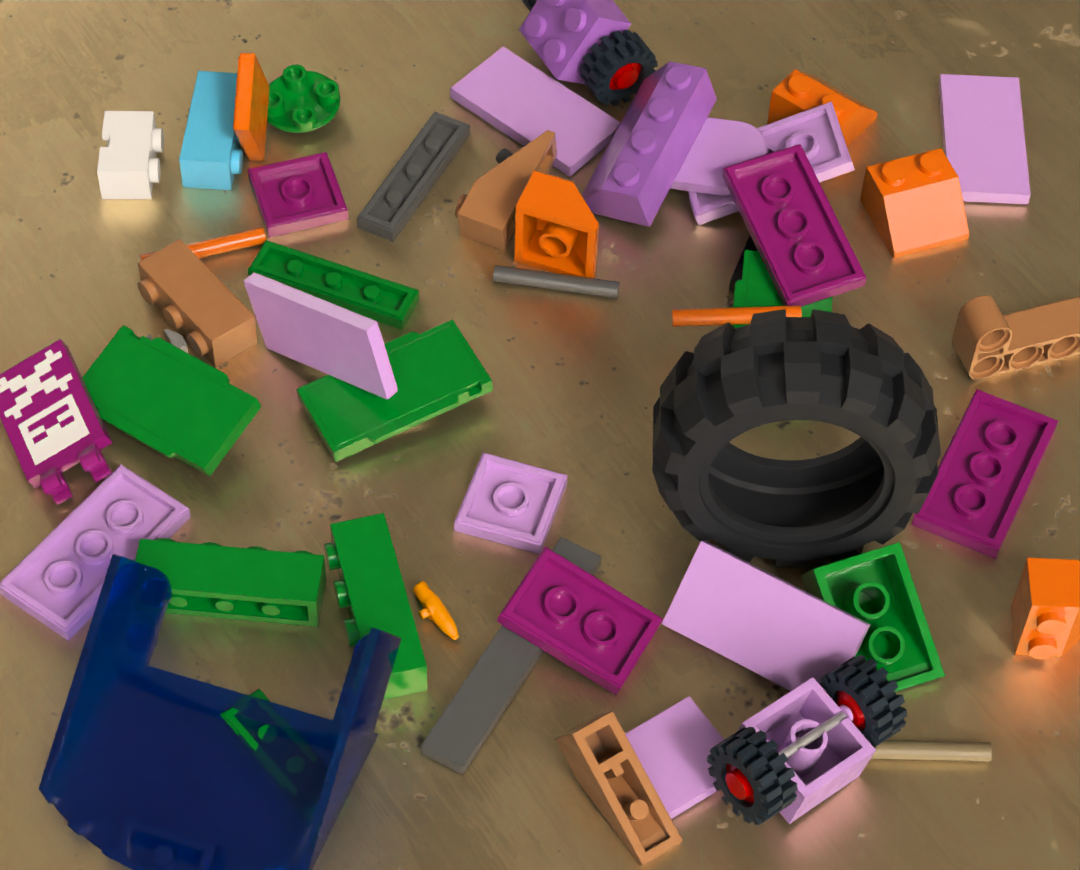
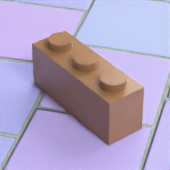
(196, 303)

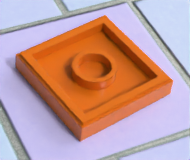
(251, 107)

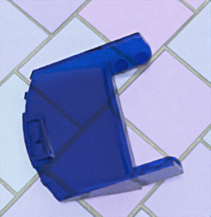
(166, 780)

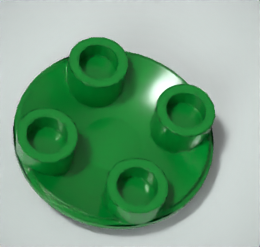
(302, 100)

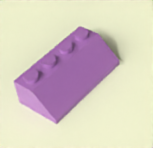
(651, 144)

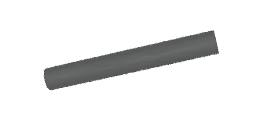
(556, 281)

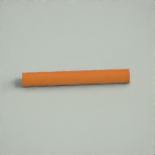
(225, 243)
(721, 316)

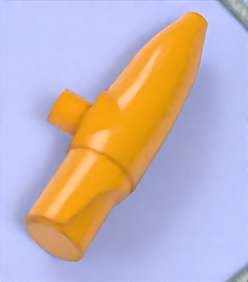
(435, 610)

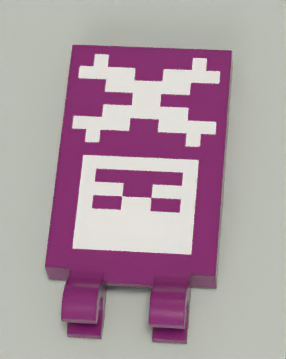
(52, 420)

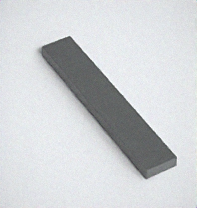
(491, 685)

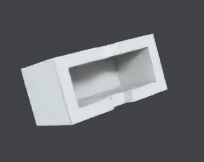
(129, 161)

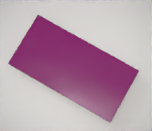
(794, 227)
(985, 473)

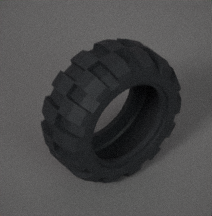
(795, 372)

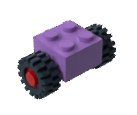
(589, 46)

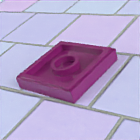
(297, 194)

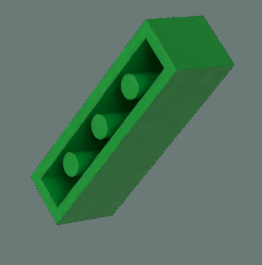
(239, 581)
(376, 596)

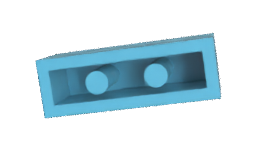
(210, 146)

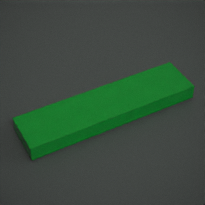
(337, 284)

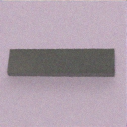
(413, 176)

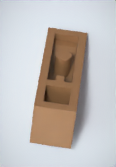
(490, 206)
(619, 786)

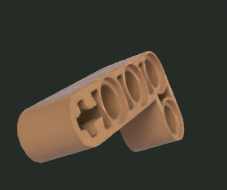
(1002, 344)

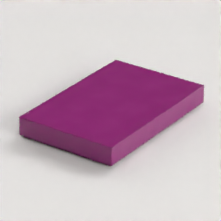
(579, 620)

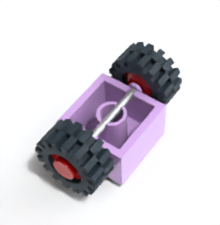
(807, 742)

